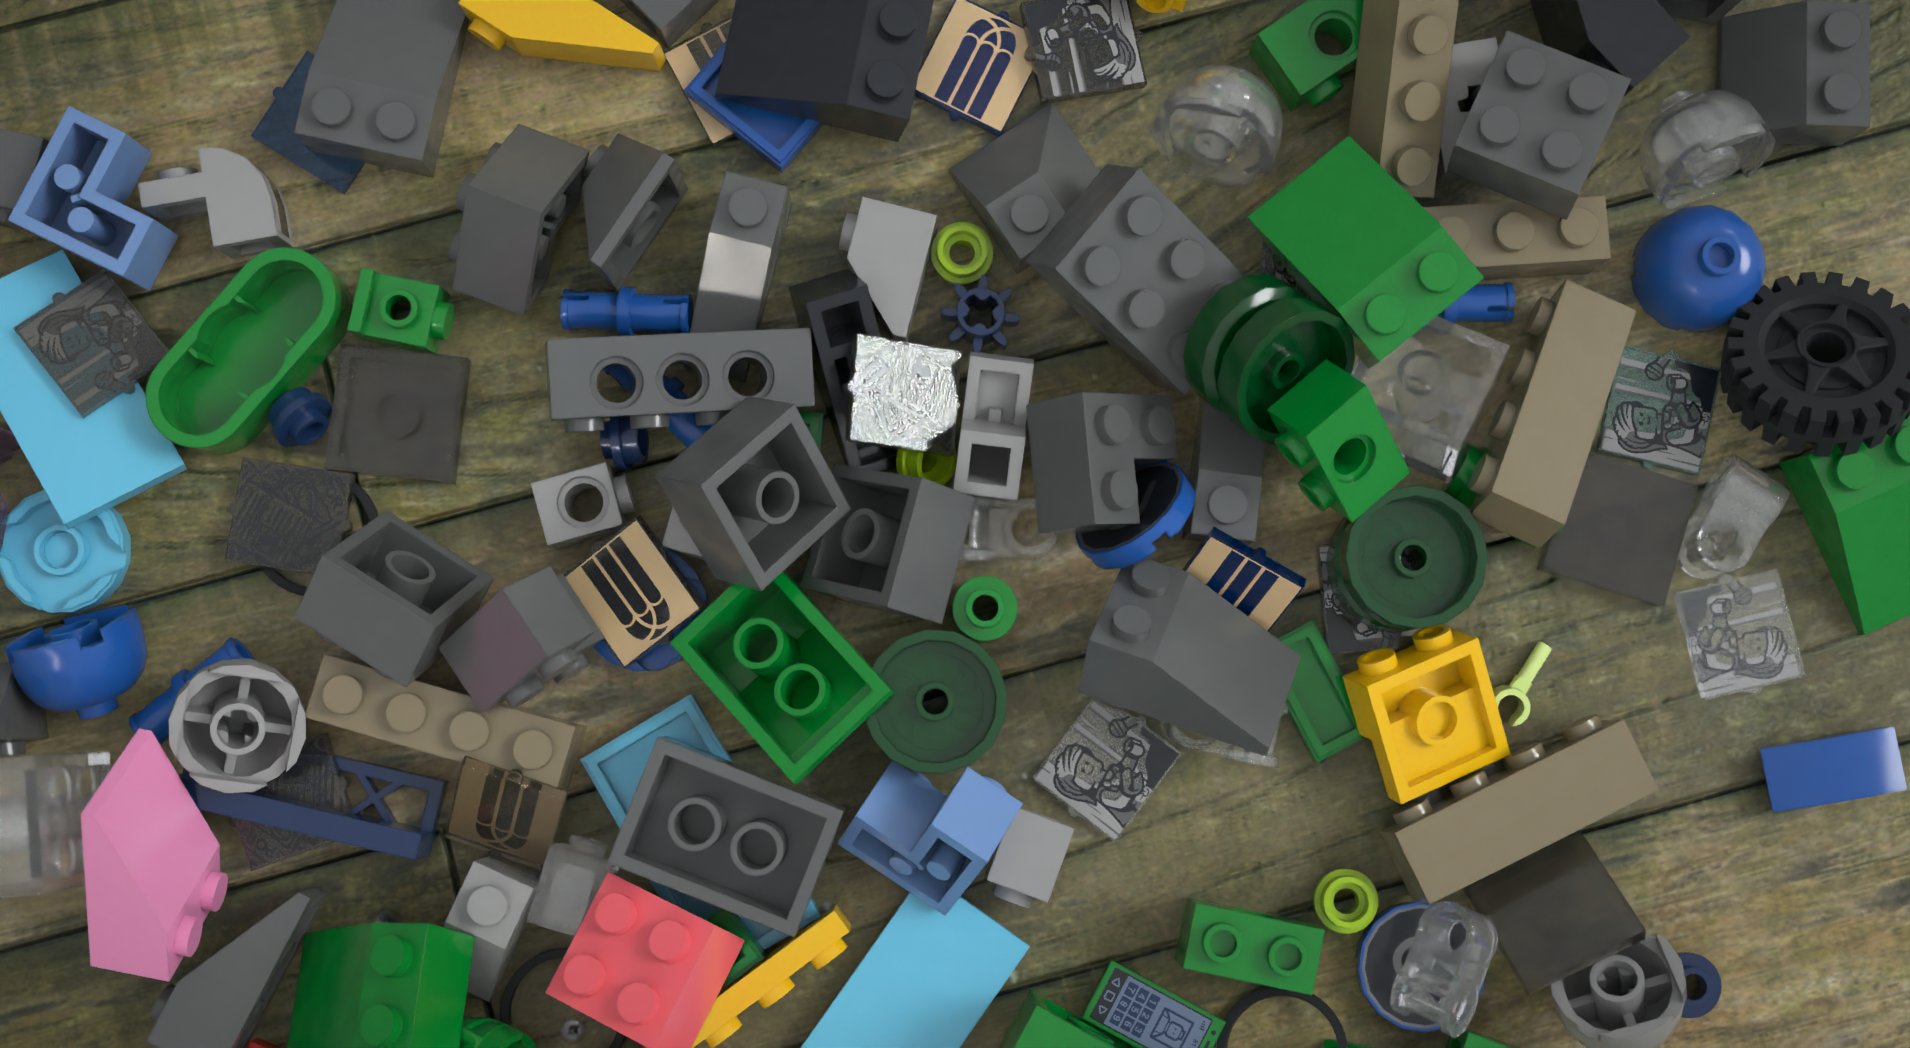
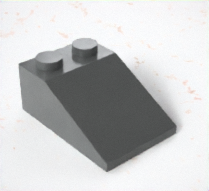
(383, 82)
(1187, 658)

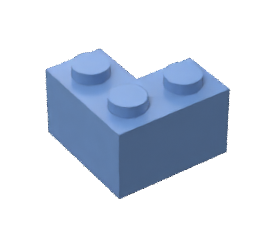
(81, 198)
(929, 838)

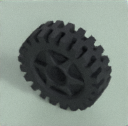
(1819, 364)

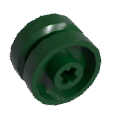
(1257, 345)
(1441, 542)
(973, 708)

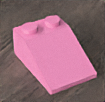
(147, 865)

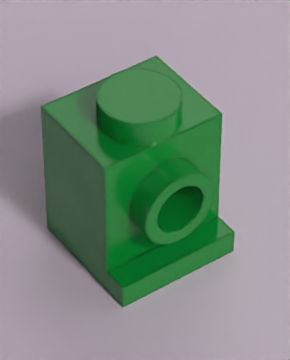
(375, 307)

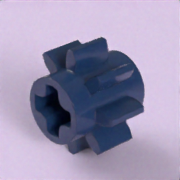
(981, 299)

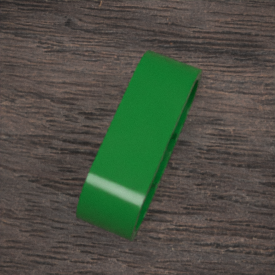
(248, 351)

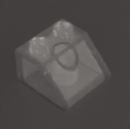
(1436, 393)

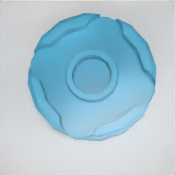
(61, 566)

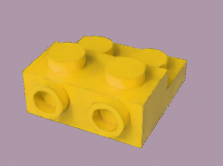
(1427, 711)

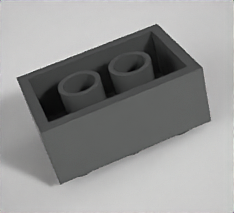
(1134, 270)
(727, 835)

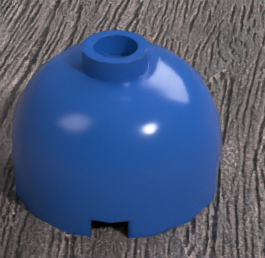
(1697, 268)
(81, 662)

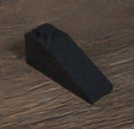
(835, 311)

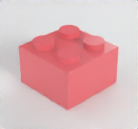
(644, 966)

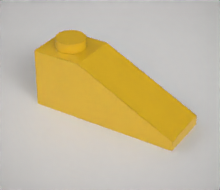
(562, 31)

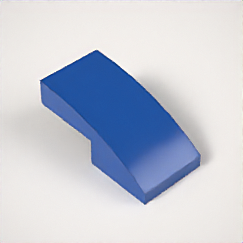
(1833, 768)

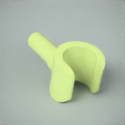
(1522, 682)

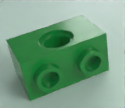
(1295, 63)
(1337, 441)
(1249, 946)

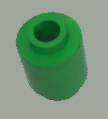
(969, 624)

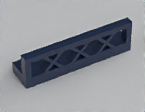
(353, 829)

